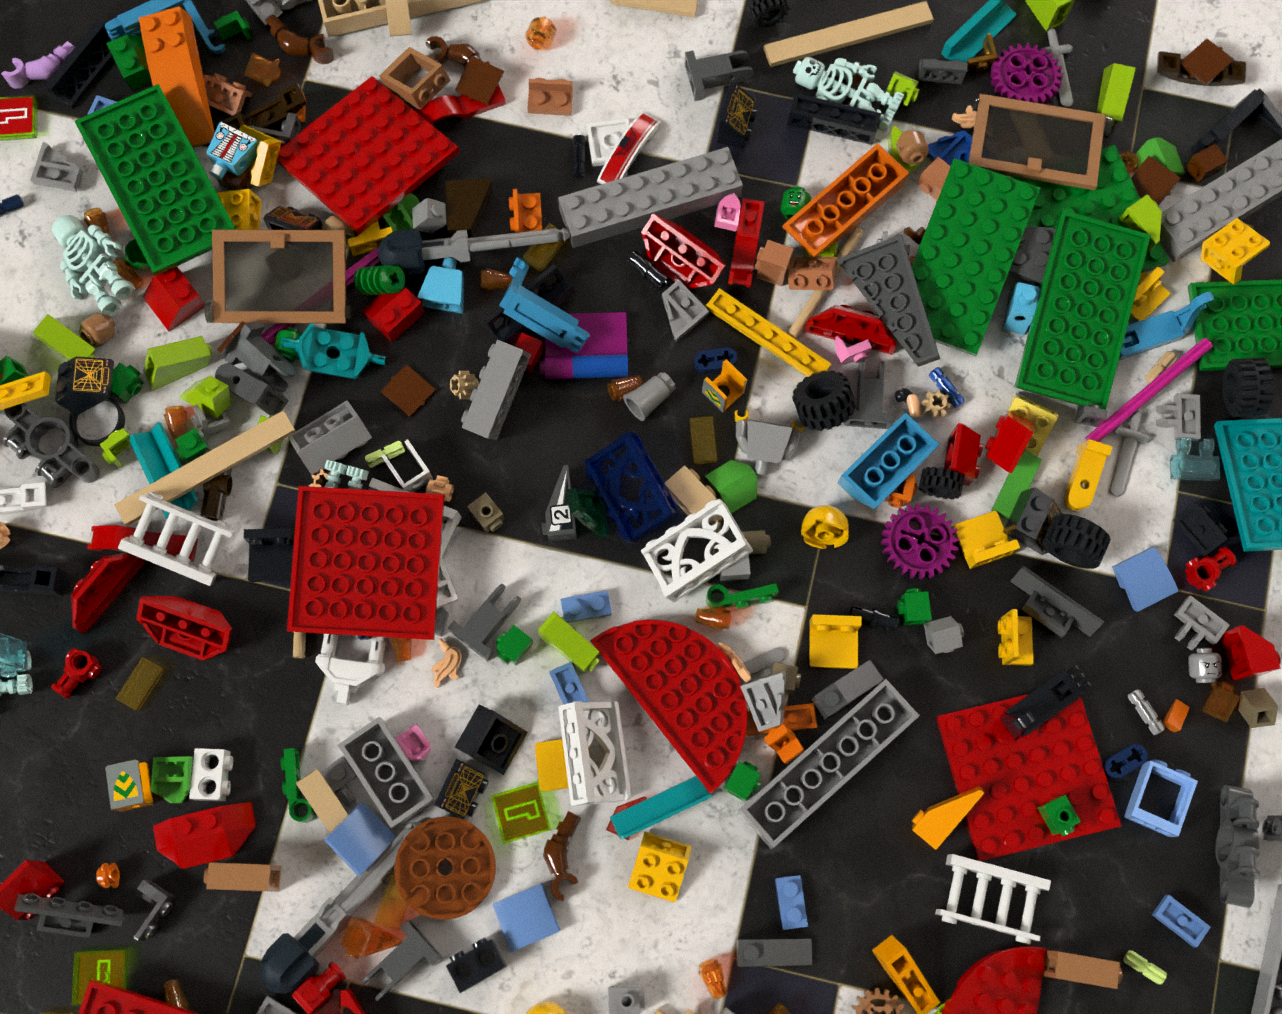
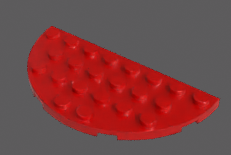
(685, 691)
(1001, 983)

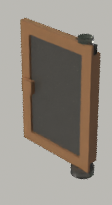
(1038, 141)
(278, 277)

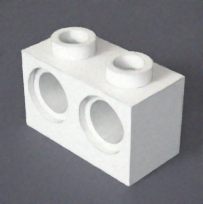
(203, 775)

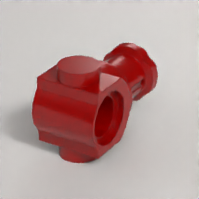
(1210, 568)
(73, 672)
(317, 989)

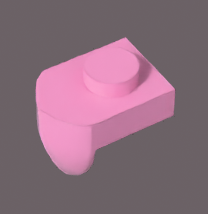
(728, 213)
(852, 353)
(414, 743)

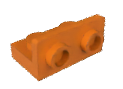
(526, 212)

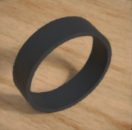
(120, 424)

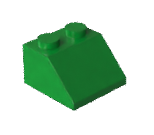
(131, 60)

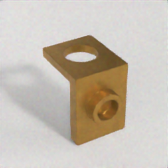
(983, 62)

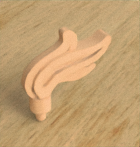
(966, 120)
(736, 661)
(449, 664)

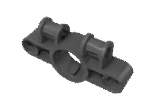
(63, 463)
(1237, 846)

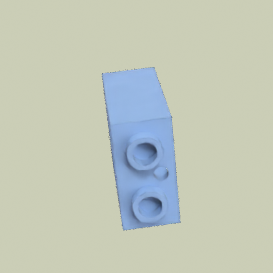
(1173, 826)

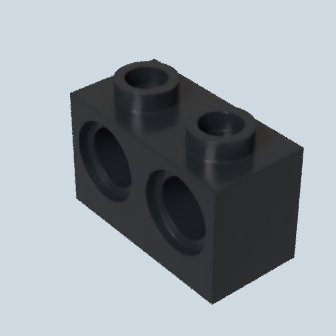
(479, 970)

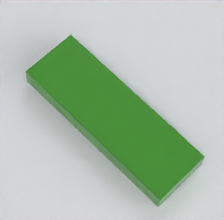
(1016, 483)

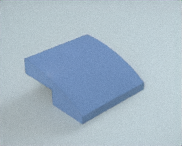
(1145, 578)
(360, 838)
(526, 917)

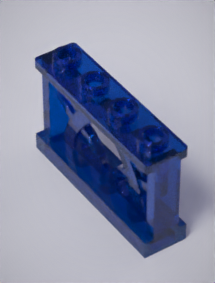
(610, 493)

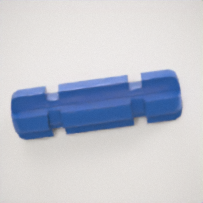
(946, 387)

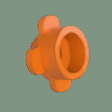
(108, 875)

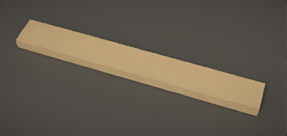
(848, 34)
(209, 465)

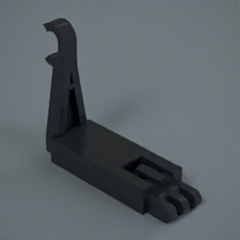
(1254, 102)
(1044, 703)

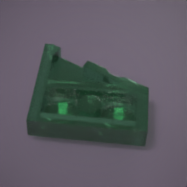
(589, 510)

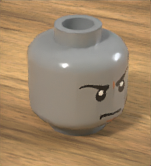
(1205, 665)

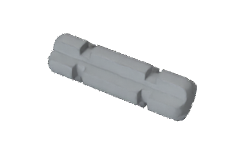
(1146, 712)

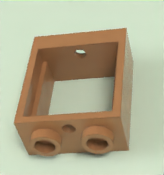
(404, 68)
(243, 877)
(1082, 969)

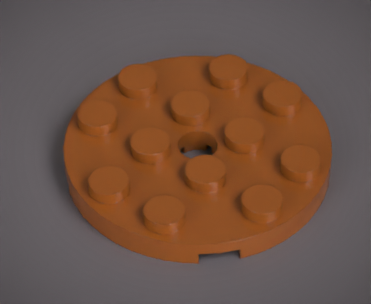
(438, 894)

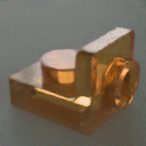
(1221, 701)

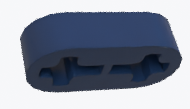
(714, 355)
(1121, 756)

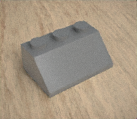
(329, 437)

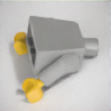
(766, 441)

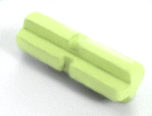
(391, 451)
(1147, 969)

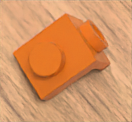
(905, 492)
(784, 743)

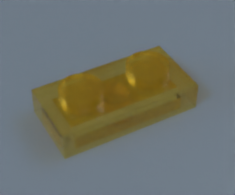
(541, 254)

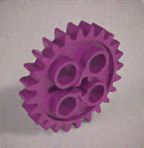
(1026, 74)
(910, 559)

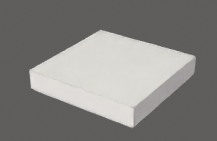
(604, 137)

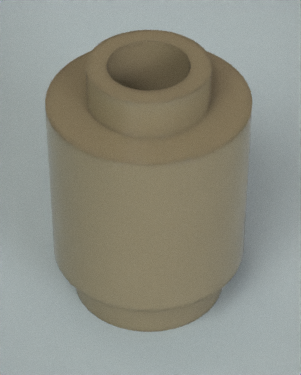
(758, 541)

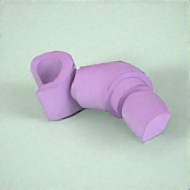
(38, 69)

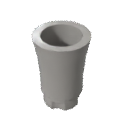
(649, 395)

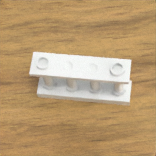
(158, 553)
(1009, 879)

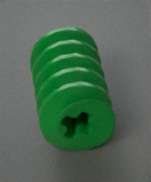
(379, 280)

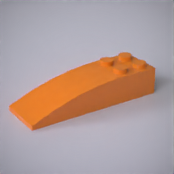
(177, 69)
(847, 201)

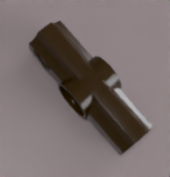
(215, 496)

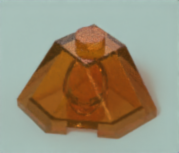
(366, 938)

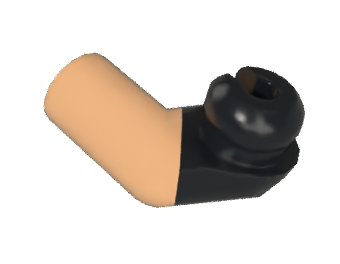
(911, 400)

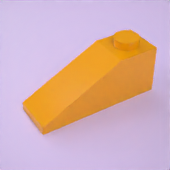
(941, 819)
(906, 975)

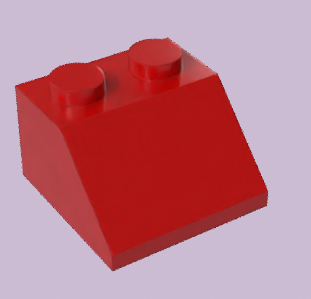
(172, 298)
(394, 313)
(1009, 441)
(962, 452)
(1249, 653)
(29, 877)

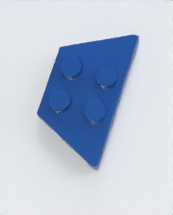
(951, 147)

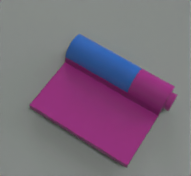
(601, 355)

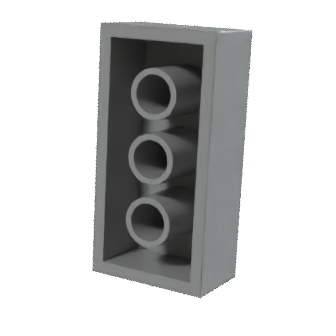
(496, 390)
(387, 773)

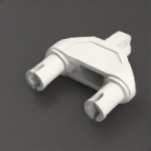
(348, 674)

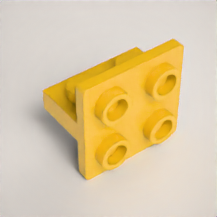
(1148, 294)

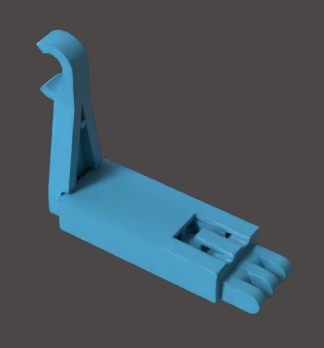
(129, 21)
(540, 314)
(1162, 328)

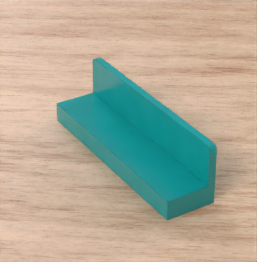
(968, 39)
(158, 460)
(659, 807)

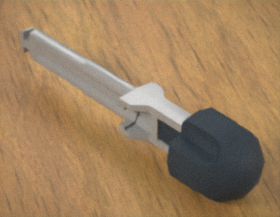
(409, 252)
(292, 959)

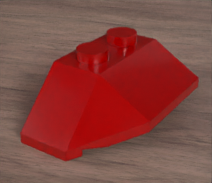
(680, 253)
(852, 327)
(101, 587)
(184, 625)
(205, 834)

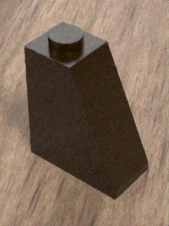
(466, 204)

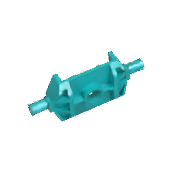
(317, 341)

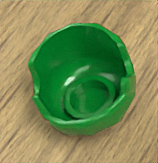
(135, 256)

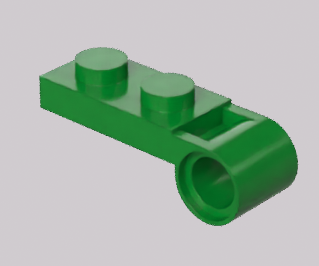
(742, 599)
(291, 765)

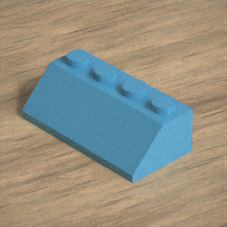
(888, 462)

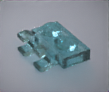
(1193, 466)

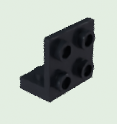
(270, 554)

